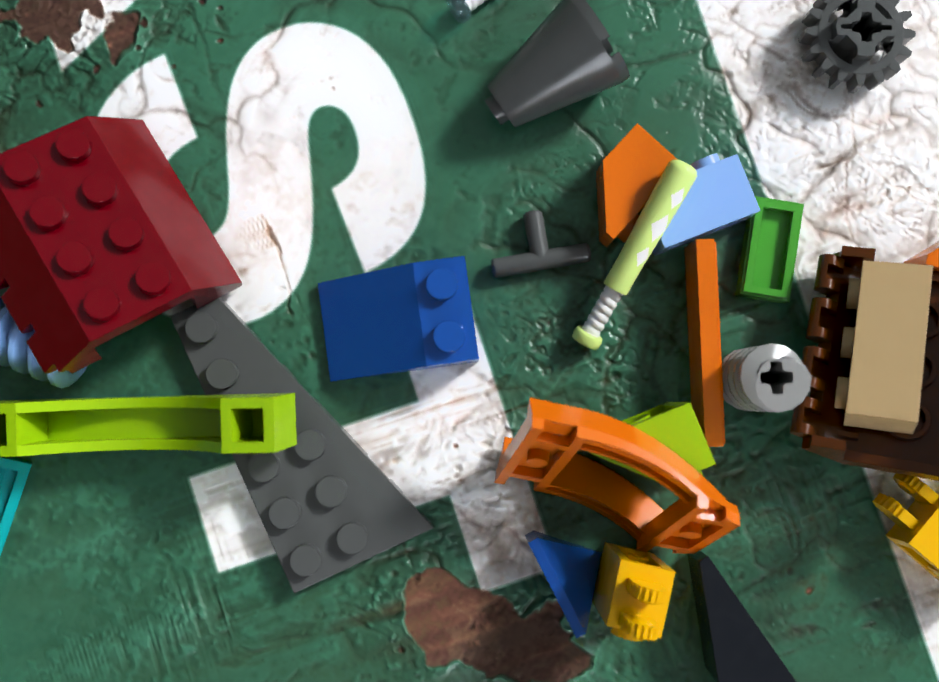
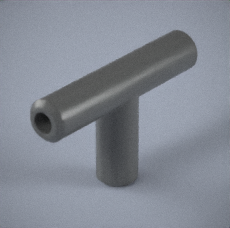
(539, 254)

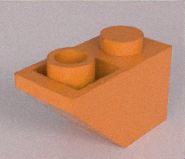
(627, 181)

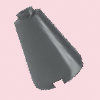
(556, 66)

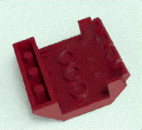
(99, 239)

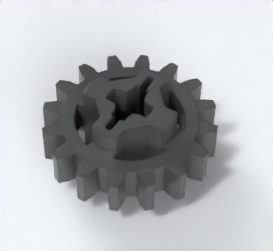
(851, 41)

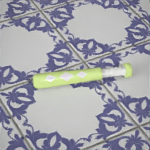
(645, 235)

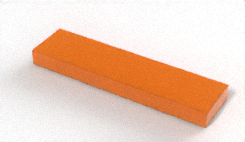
(705, 339)

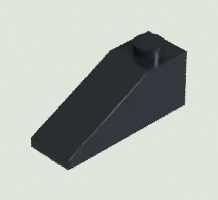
(729, 637)

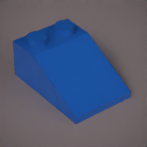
(398, 319)

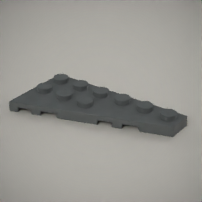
(317, 499)

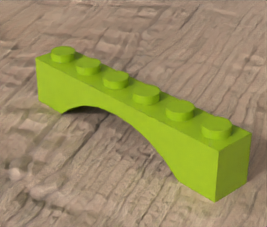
(149, 423)

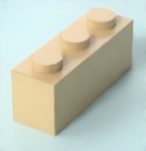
(885, 346)

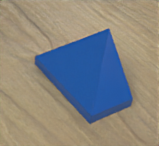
(570, 573)

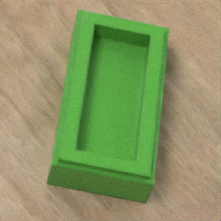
(770, 251)

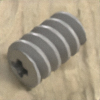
(764, 379)

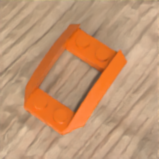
(547, 454)

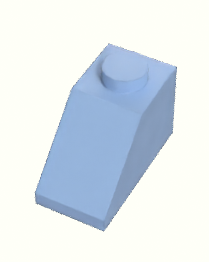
(714, 202)

